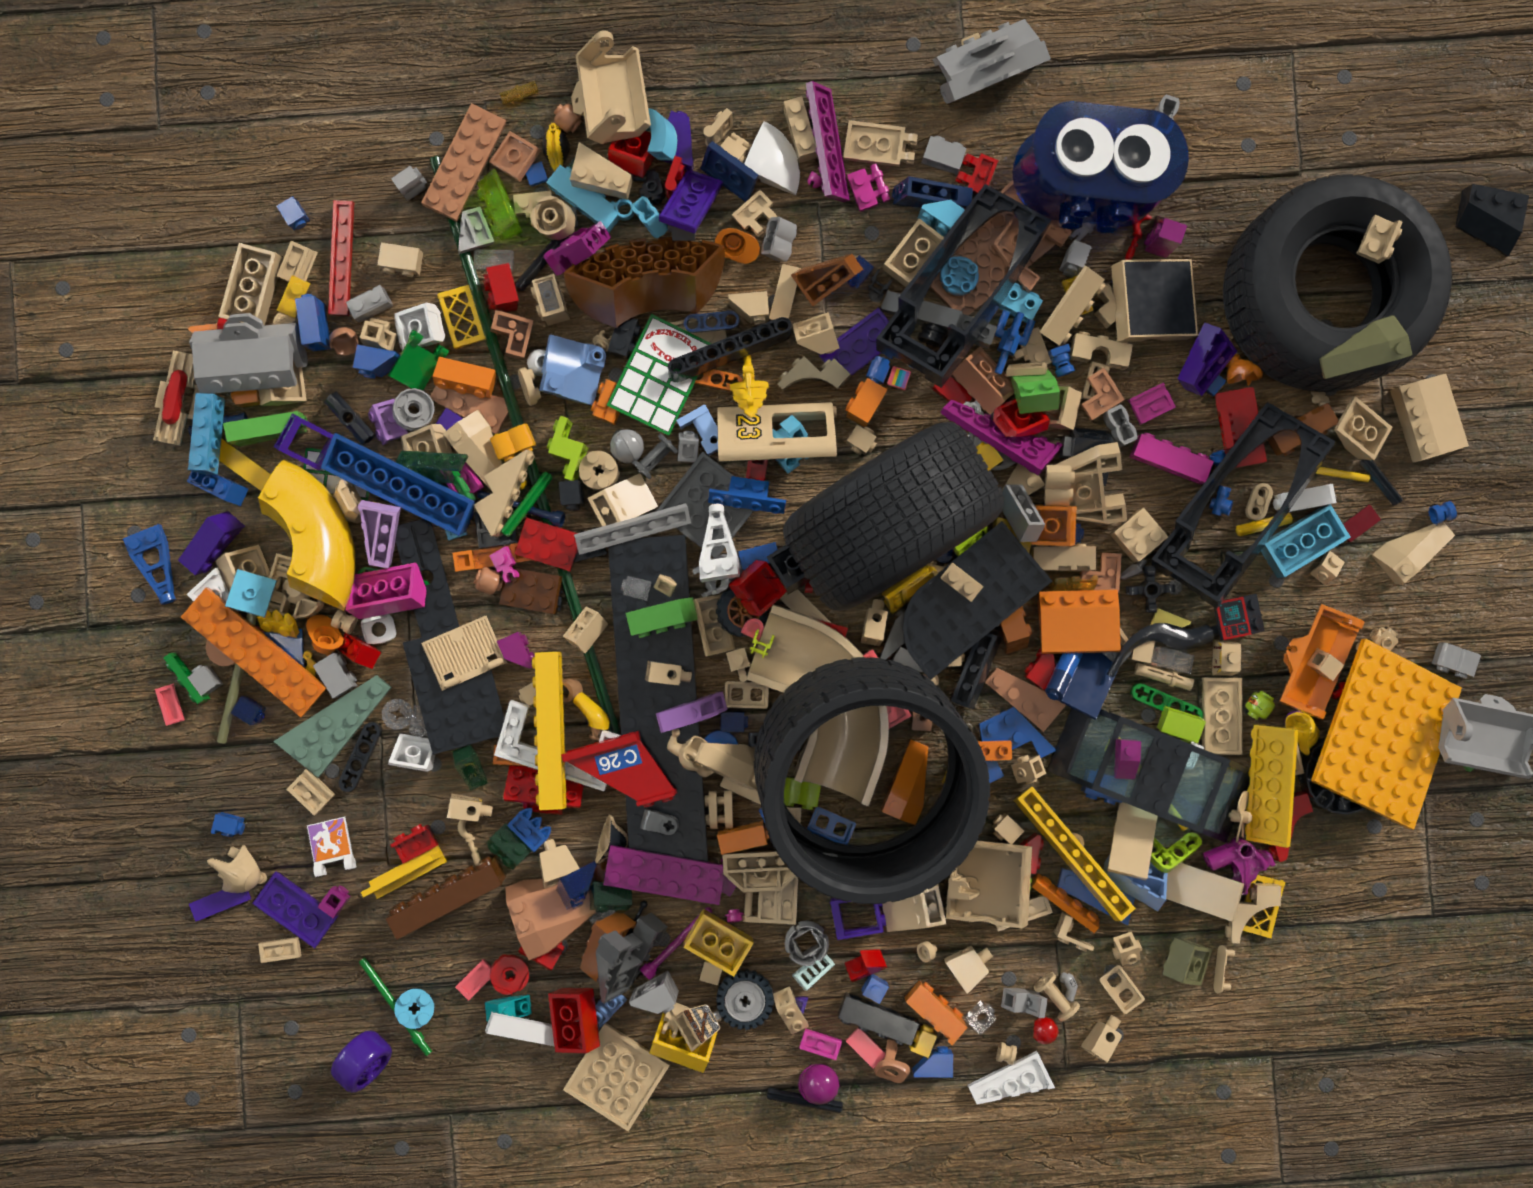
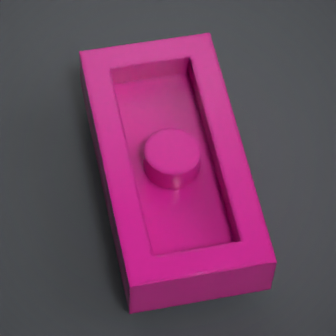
(820, 1044)

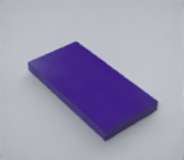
(690, 201)
(858, 344)
(294, 909)

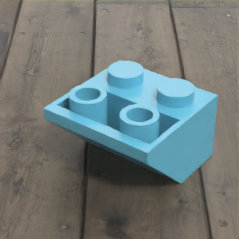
(941, 215)

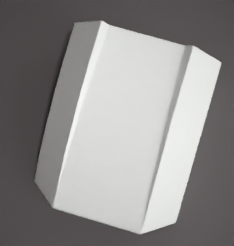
(424, 320)

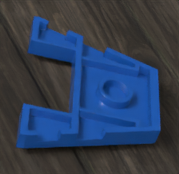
(1013, 727)

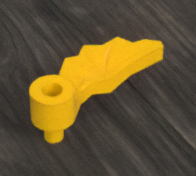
(307, 655)

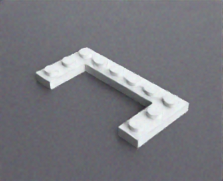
(512, 749)

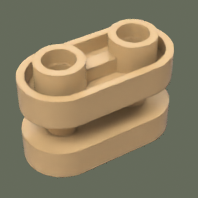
(712, 818)

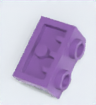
(386, 426)

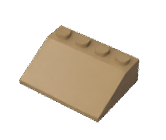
(1429, 418)

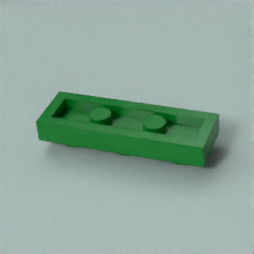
(176, 665)

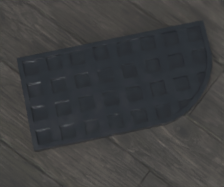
(946, 624)

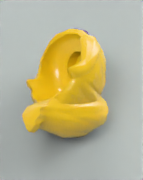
(1307, 730)

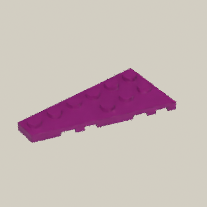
(1028, 451)

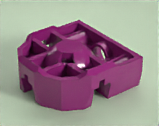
(577, 247)

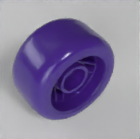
(361, 1061)

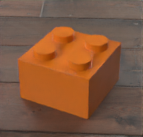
(866, 402)
(1059, 526)

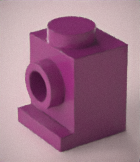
(329, 904)

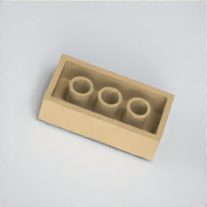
(251, 282)

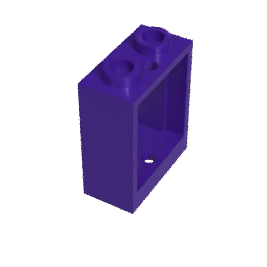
(288, 434)
(855, 932)

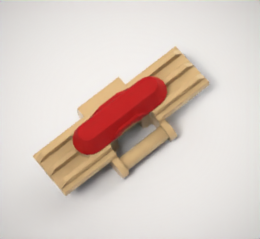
(170, 397)

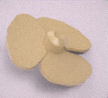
(1240, 814)

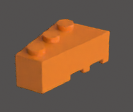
(936, 1011)

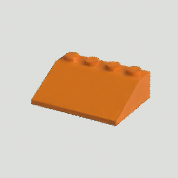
(1079, 621)

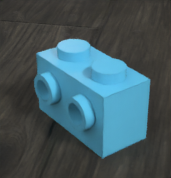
(1021, 301)

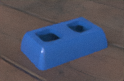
(828, 831)

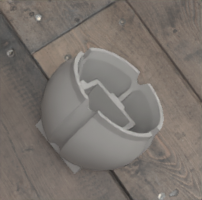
(812, 954)

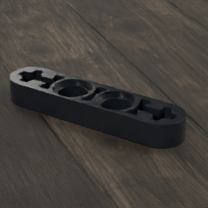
(362, 757)

